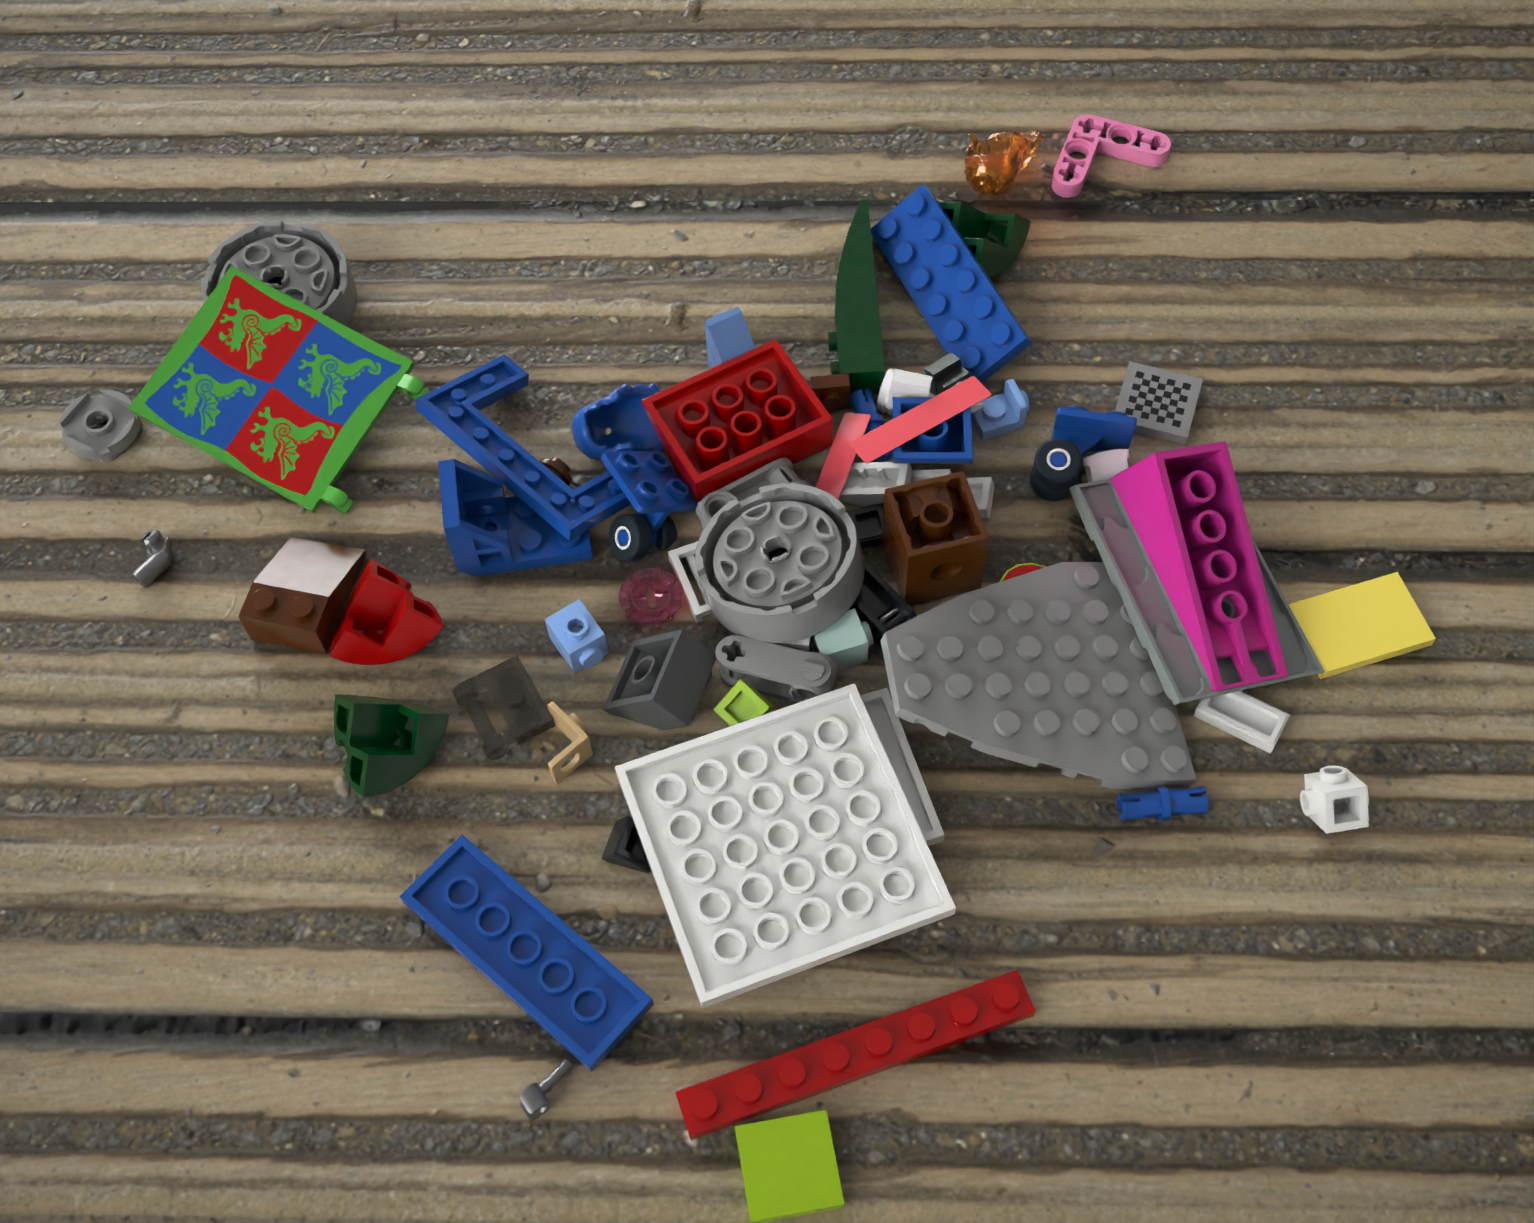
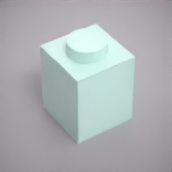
(844, 640)

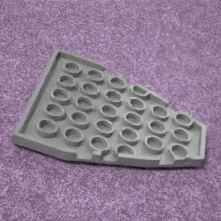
(1043, 677)

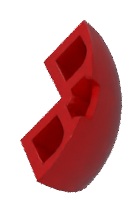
(383, 620)

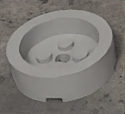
(303, 255)
(795, 591)

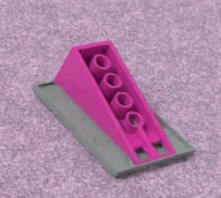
(1194, 575)

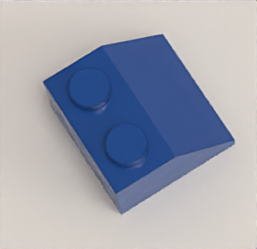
(941, 444)

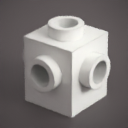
(1335, 799)

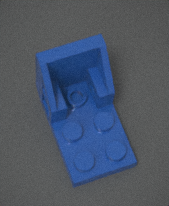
(498, 531)

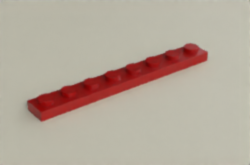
(854, 1054)

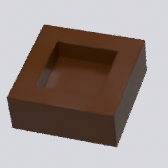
(832, 390)

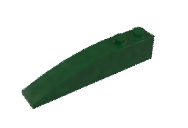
(857, 317)

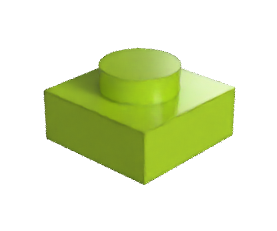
(742, 704)

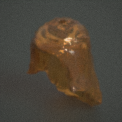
(999, 159)

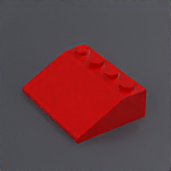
(739, 419)

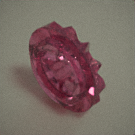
(665, 587)

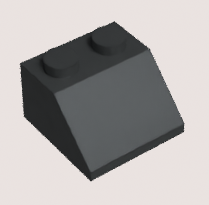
(662, 680)

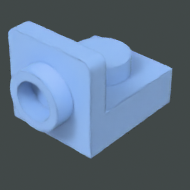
(1002, 412)

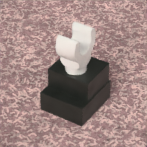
(948, 373)

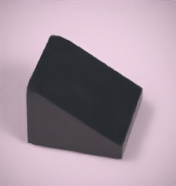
(625, 847)

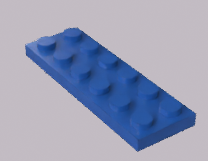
(949, 285)
(527, 952)

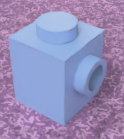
(577, 636)

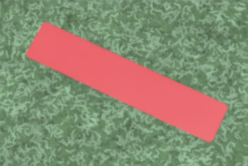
(919, 419)
(841, 454)

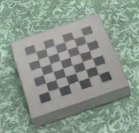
(1159, 401)

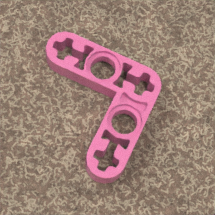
(1093, 143)

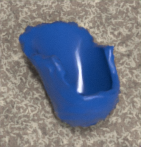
(625, 417)

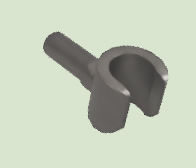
(533, 1096)

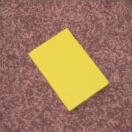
(1362, 624)

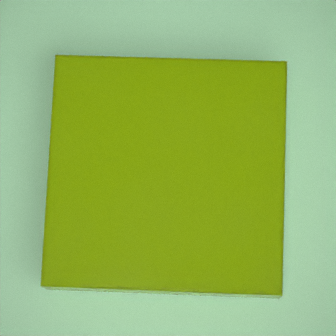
(789, 1167)

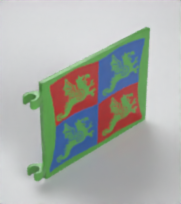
(274, 389)

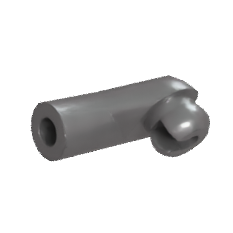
(157, 557)

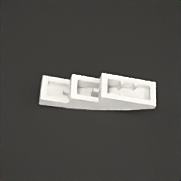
(869, 480)

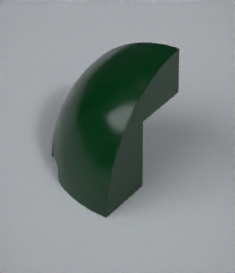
(990, 236)
(385, 740)

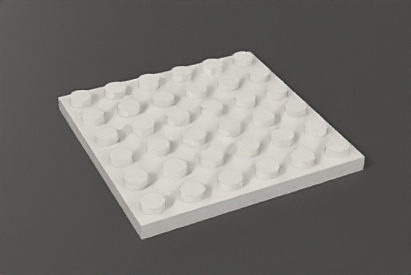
(782, 844)

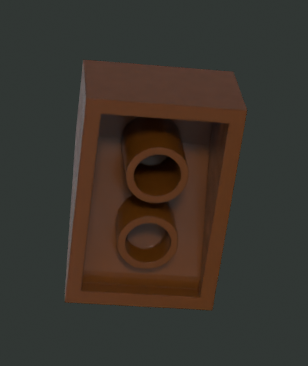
(302, 595)

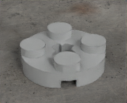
(106, 441)

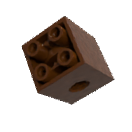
(934, 538)

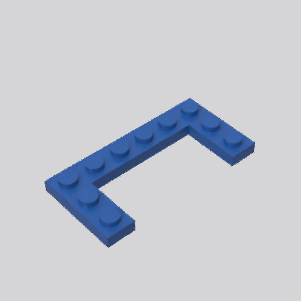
(456, 413)

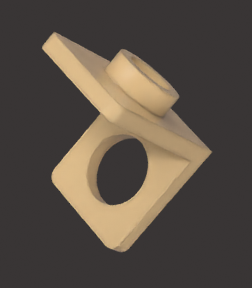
(576, 731)

